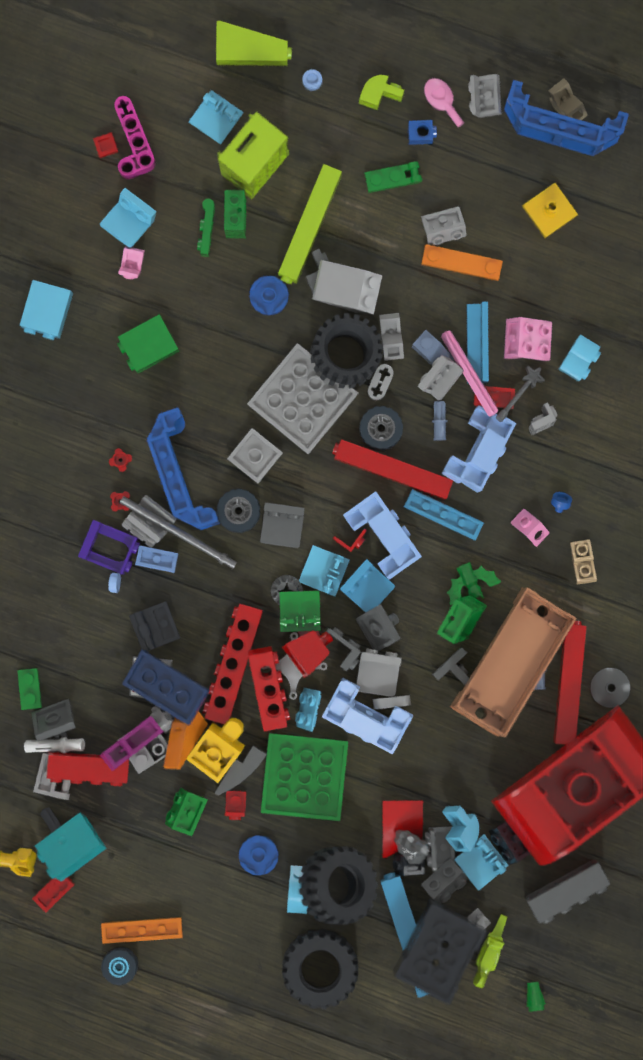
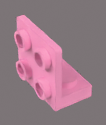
(528, 339)

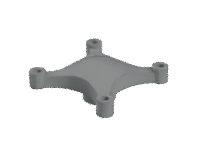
(290, 671)

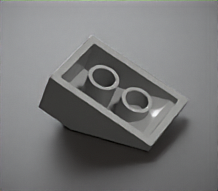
(347, 287)

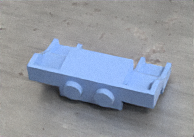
(484, 453)
(364, 721)

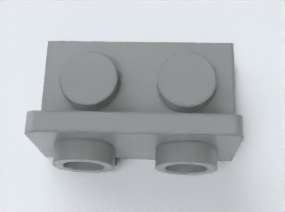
(444, 226)
(543, 421)

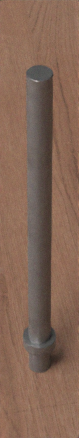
(222, 558)

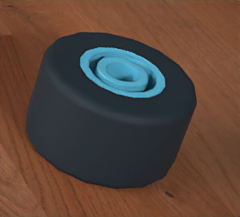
(121, 959)

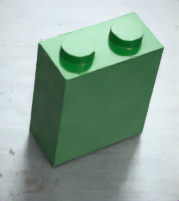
(147, 344)

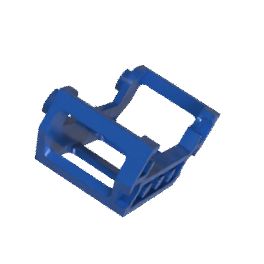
(561, 129)
(168, 425)

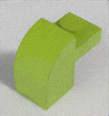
(378, 87)

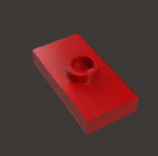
(52, 892)

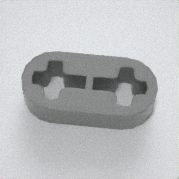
(376, 379)
(390, 702)

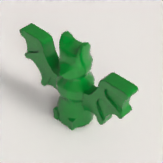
(469, 579)

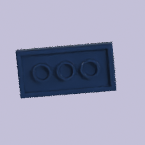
(165, 687)

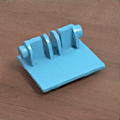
(215, 117)
(324, 570)
(307, 712)
(481, 863)

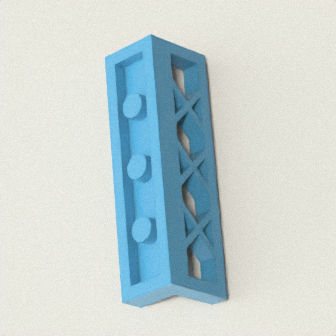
(478, 339)

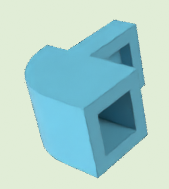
(464, 830)
(294, 899)

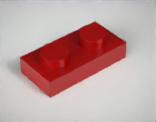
(500, 396)

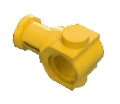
(20, 861)

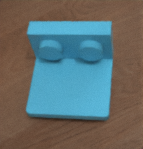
(128, 218)

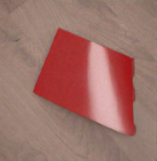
(400, 816)

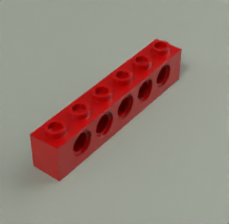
(224, 713)

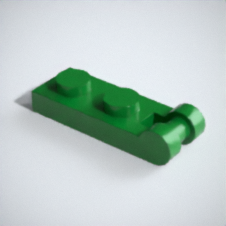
(392, 177)
(206, 226)

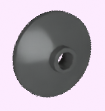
(600, 690)

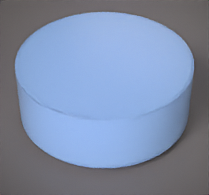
(312, 80)
(114, 582)

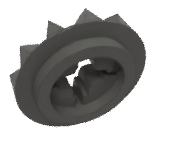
(280, 583)

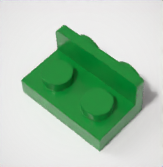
(185, 812)

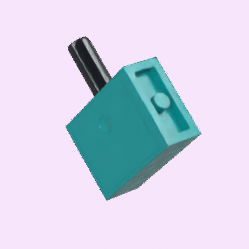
(68, 845)

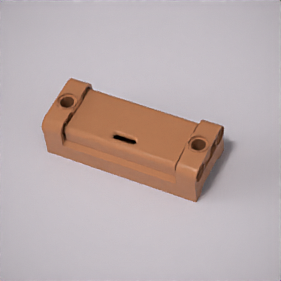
(513, 663)

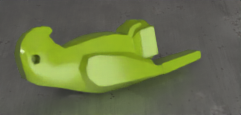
(489, 953)

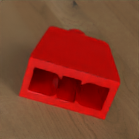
(308, 651)

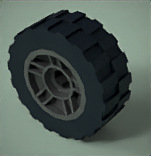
(391, 422)
(235, 499)

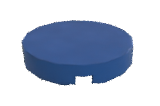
(269, 295)
(258, 855)

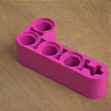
(132, 135)

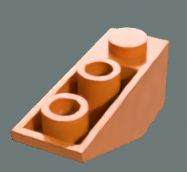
(182, 740)

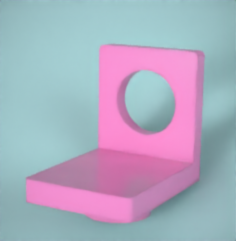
(529, 526)

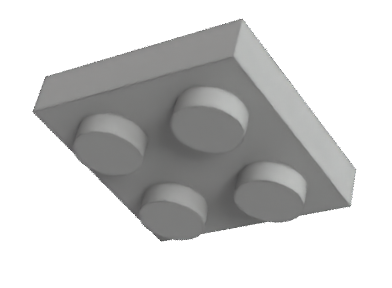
(255, 455)

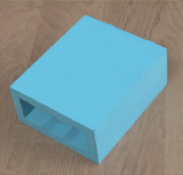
(46, 310)

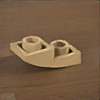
(583, 562)

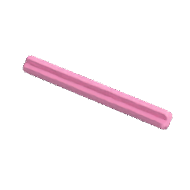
(469, 373)

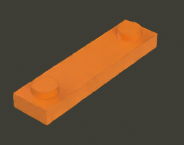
(462, 262)
(142, 930)

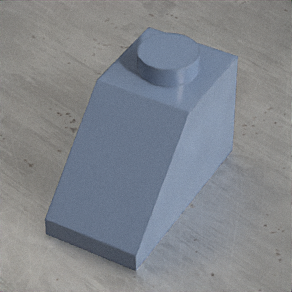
(430, 347)

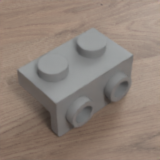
(485, 95)
(440, 377)
(147, 526)

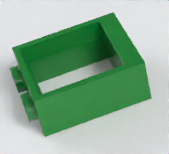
(235, 214)
(466, 615)

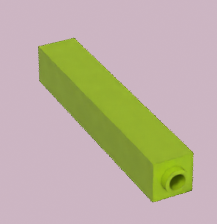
(309, 224)

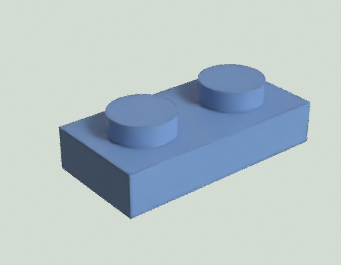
(157, 559)

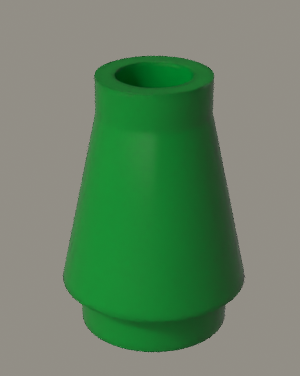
(535, 998)

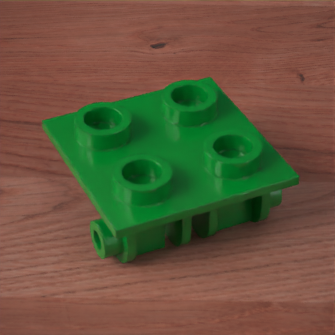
(300, 611)

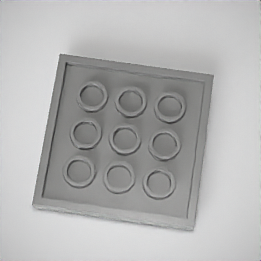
(300, 401)

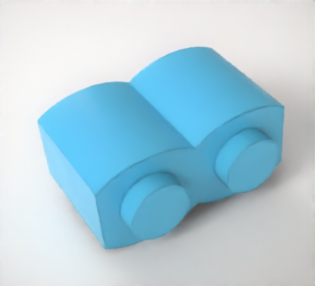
(579, 358)

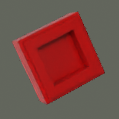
(105, 145)

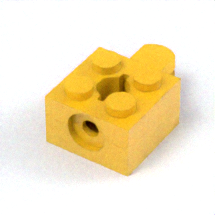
(218, 749)

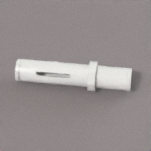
(61, 745)

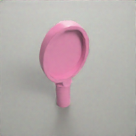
(441, 98)

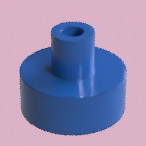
(561, 501)

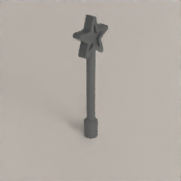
(531, 379)

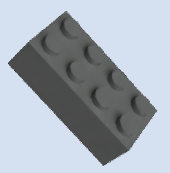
(567, 891)

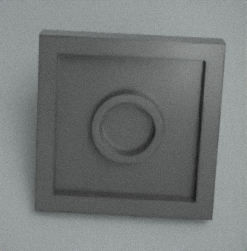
(379, 627)
(53, 720)

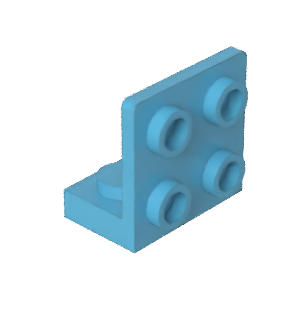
(367, 587)

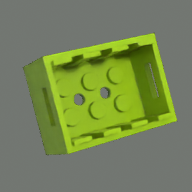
(257, 159)

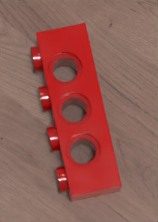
(270, 718)

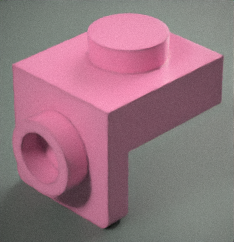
(131, 263)

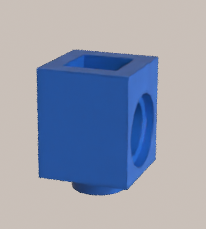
(414, 126)

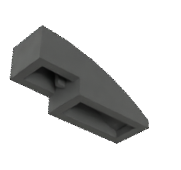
(241, 770)

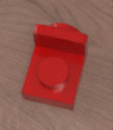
(235, 804)

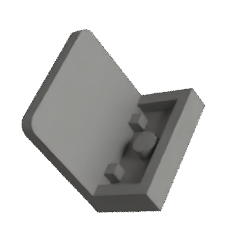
(378, 673)

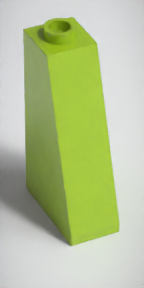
(248, 47)

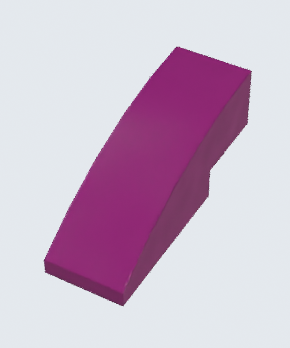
(131, 743)

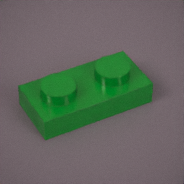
(29, 689)

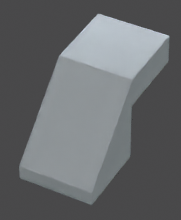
(391, 336)

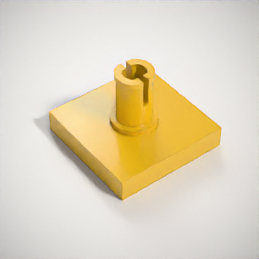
(550, 210)

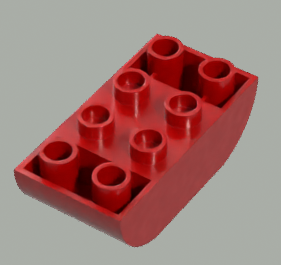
(576, 789)

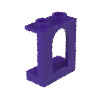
(129, 540)

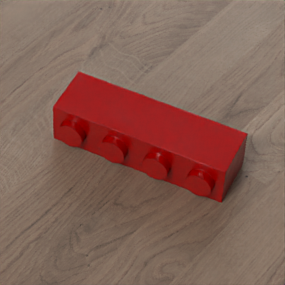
(84, 767)

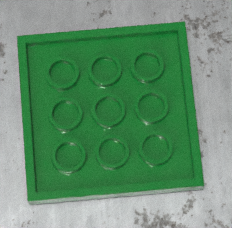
(304, 777)

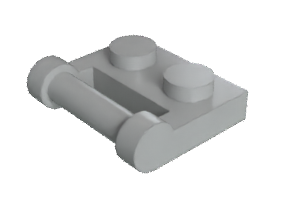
(46, 787)

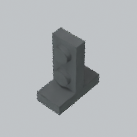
(450, 664)

